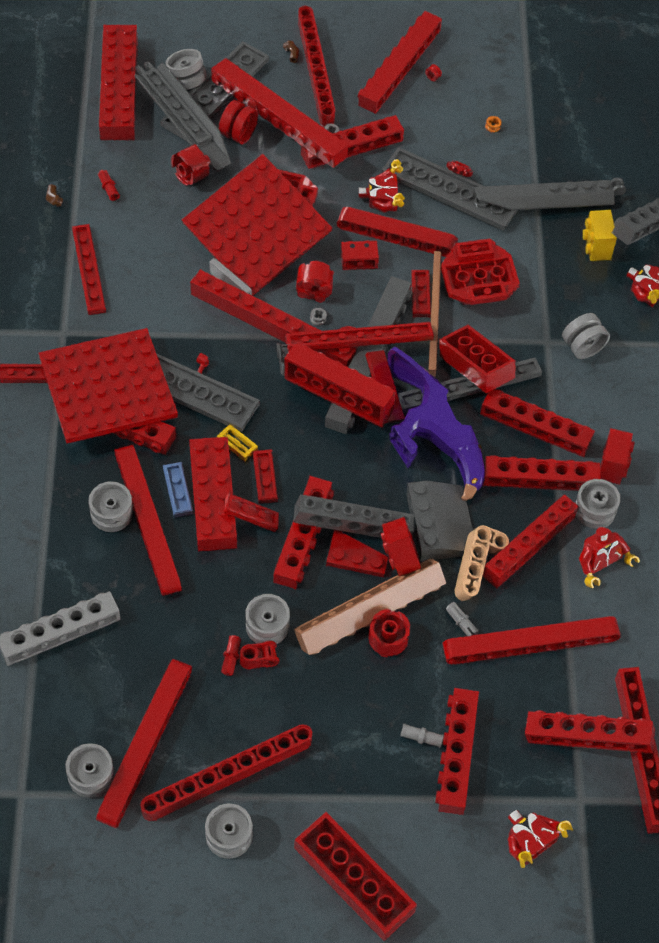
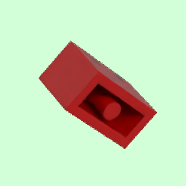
(359, 255)

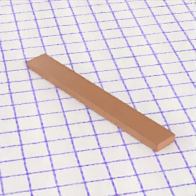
(434, 312)

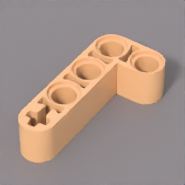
(469, 584)

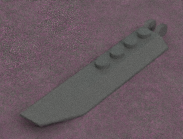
(184, 112)
(552, 194)

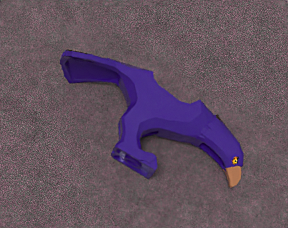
(436, 423)

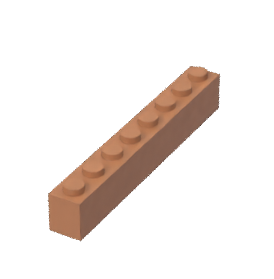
(360, 610)

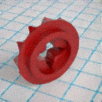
(459, 168)

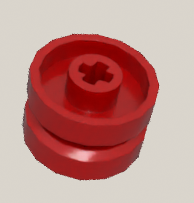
(238, 122)

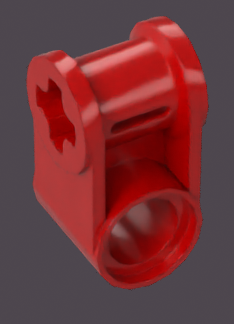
(263, 655)

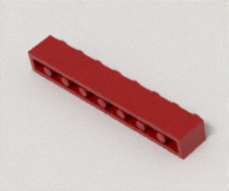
(399, 62)
(645, 765)

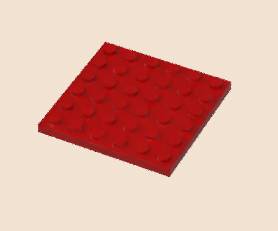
(257, 224)
(107, 385)

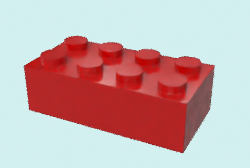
(477, 358)

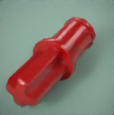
(108, 185)
(231, 655)

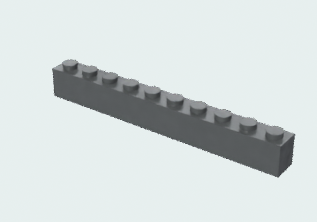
(387, 313)

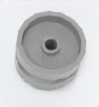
(187, 67)
(586, 336)
(597, 503)
(111, 506)
(267, 619)
(90, 770)
(228, 831)

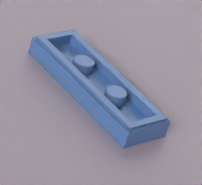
(177, 489)

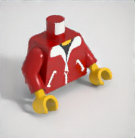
(383, 190)
(645, 284)
(601, 551)
(533, 835)

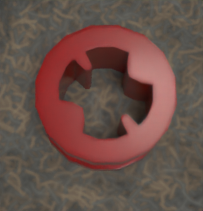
(433, 72)

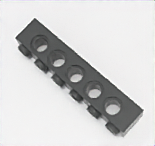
(638, 223)
(346, 516)

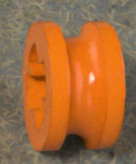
(493, 128)

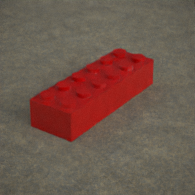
(339, 384)
(210, 485)
(355, 876)

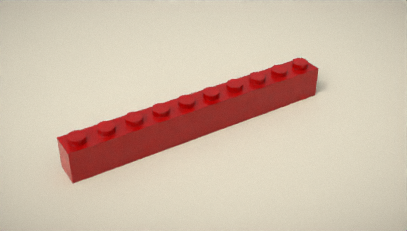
(280, 113)
(257, 312)

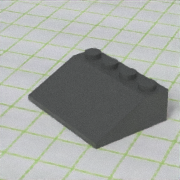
(439, 519)

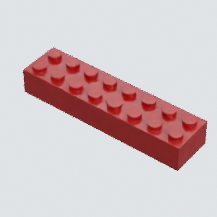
(118, 82)

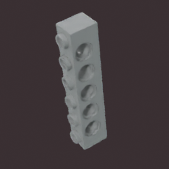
(53, 637)

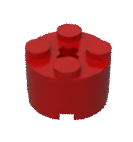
(190, 165)
(314, 281)
(389, 632)

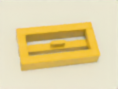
(248, 452)

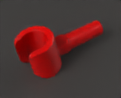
(203, 361)

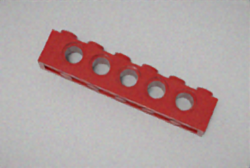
(363, 138)
(542, 430)
(160, 443)
(533, 479)
(530, 541)
(288, 575)
(597, 739)
(456, 801)

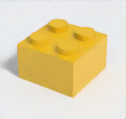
(599, 235)

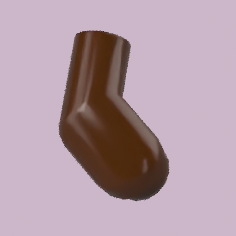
(290, 46)
(52, 197)

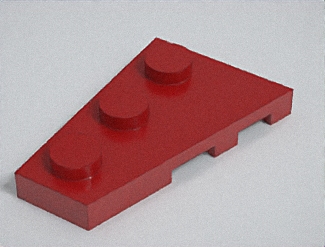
(355, 556)

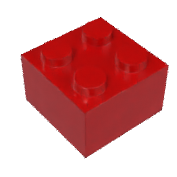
(616, 456)
(400, 547)

